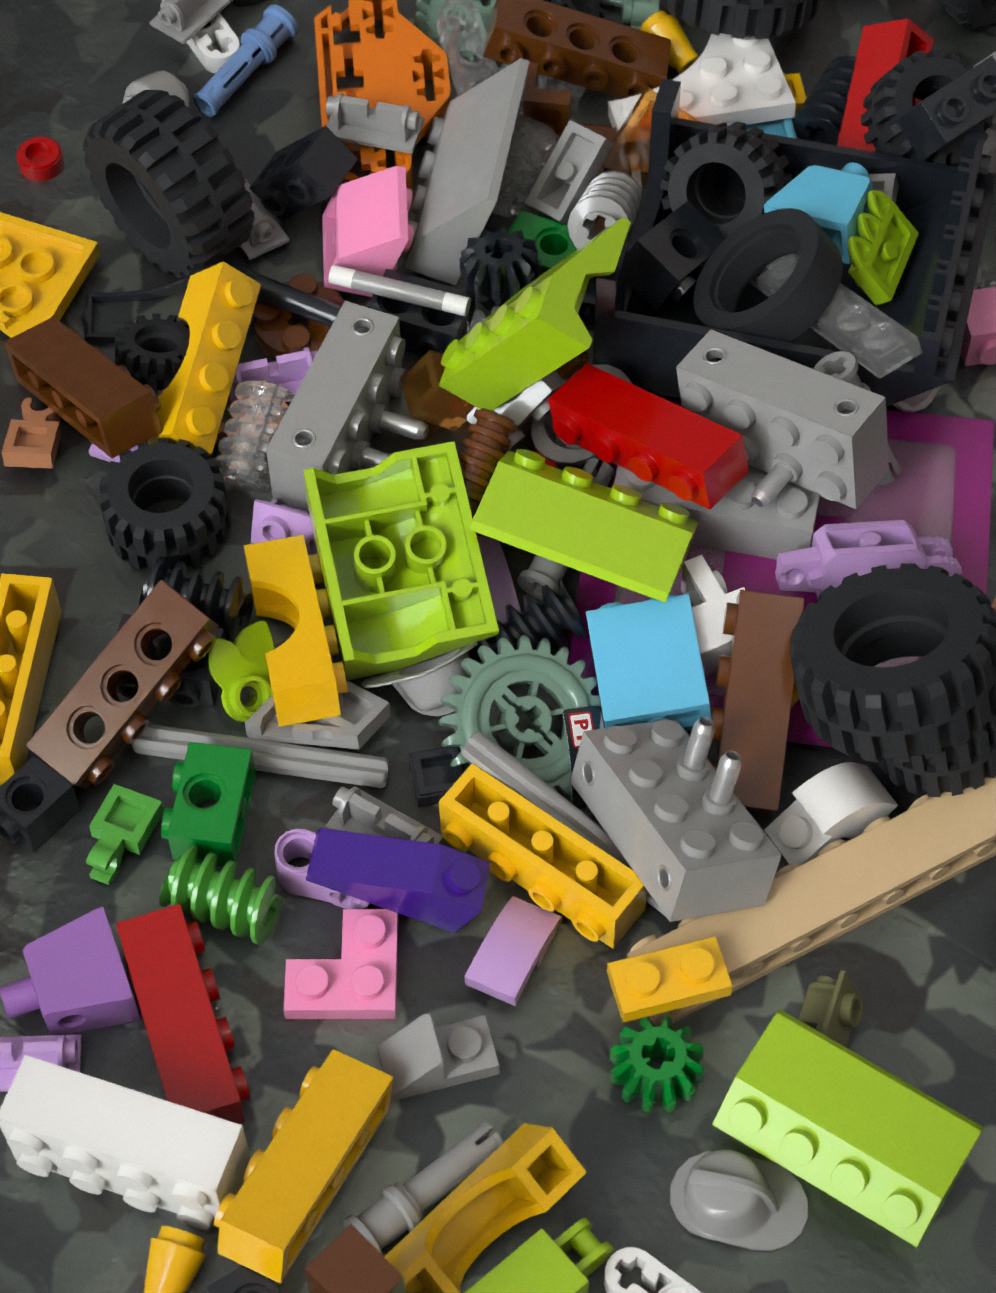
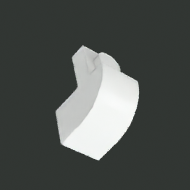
(708, 604)
(827, 808)

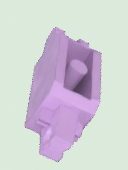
(858, 547)

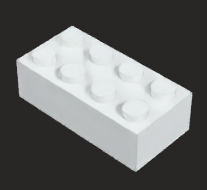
(122, 1142)

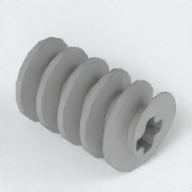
(602, 204)

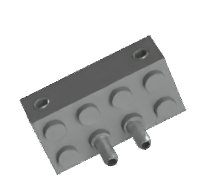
(342, 404)
(791, 419)
(676, 816)

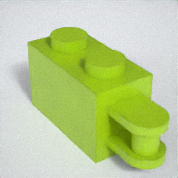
(543, 1266)

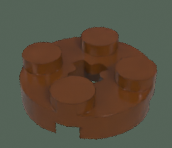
(273, 323)

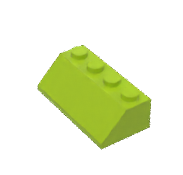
(585, 524)
(848, 1127)

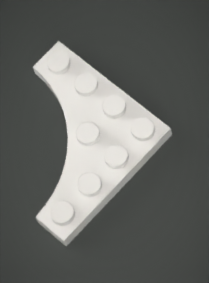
(727, 84)

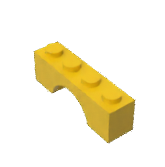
(218, 315)
(300, 669)
(511, 1185)

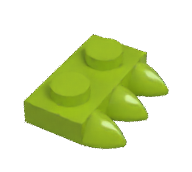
(881, 249)

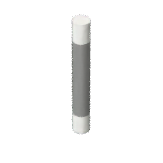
(399, 290)

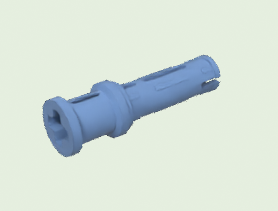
(256, 49)

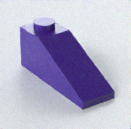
(401, 876)

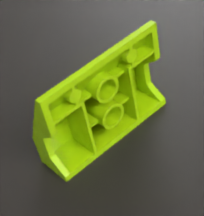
(532, 329)
(400, 560)

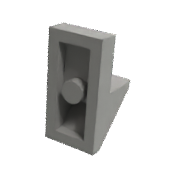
(568, 171)
(438, 1057)

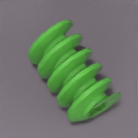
(222, 896)

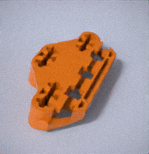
(391, 70)

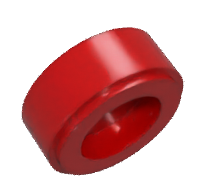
(40, 159)

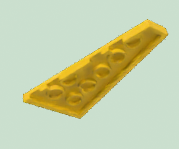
(39, 272)

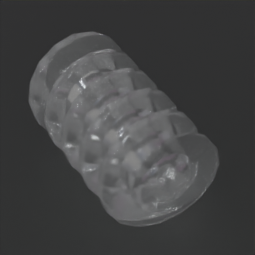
(525, 163)
(250, 433)

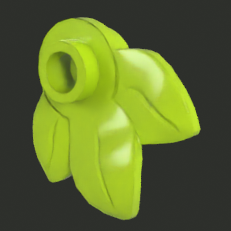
(243, 666)

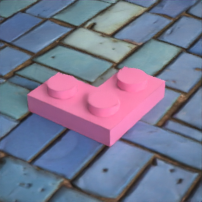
(358, 983)

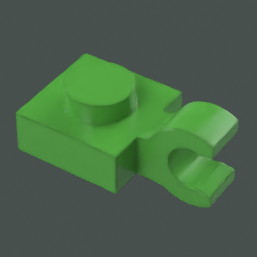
(121, 824)

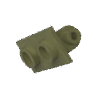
(832, 1007)

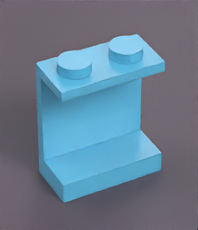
(648, 662)

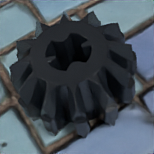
(499, 265)

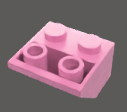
(367, 225)

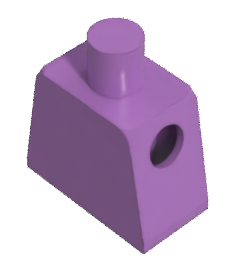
(74, 979)

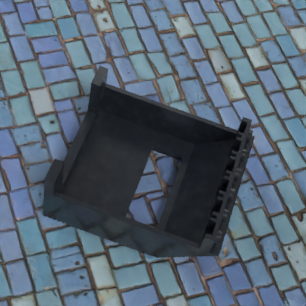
(931, 299)

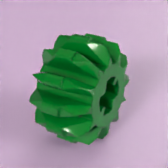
(677, 1072)

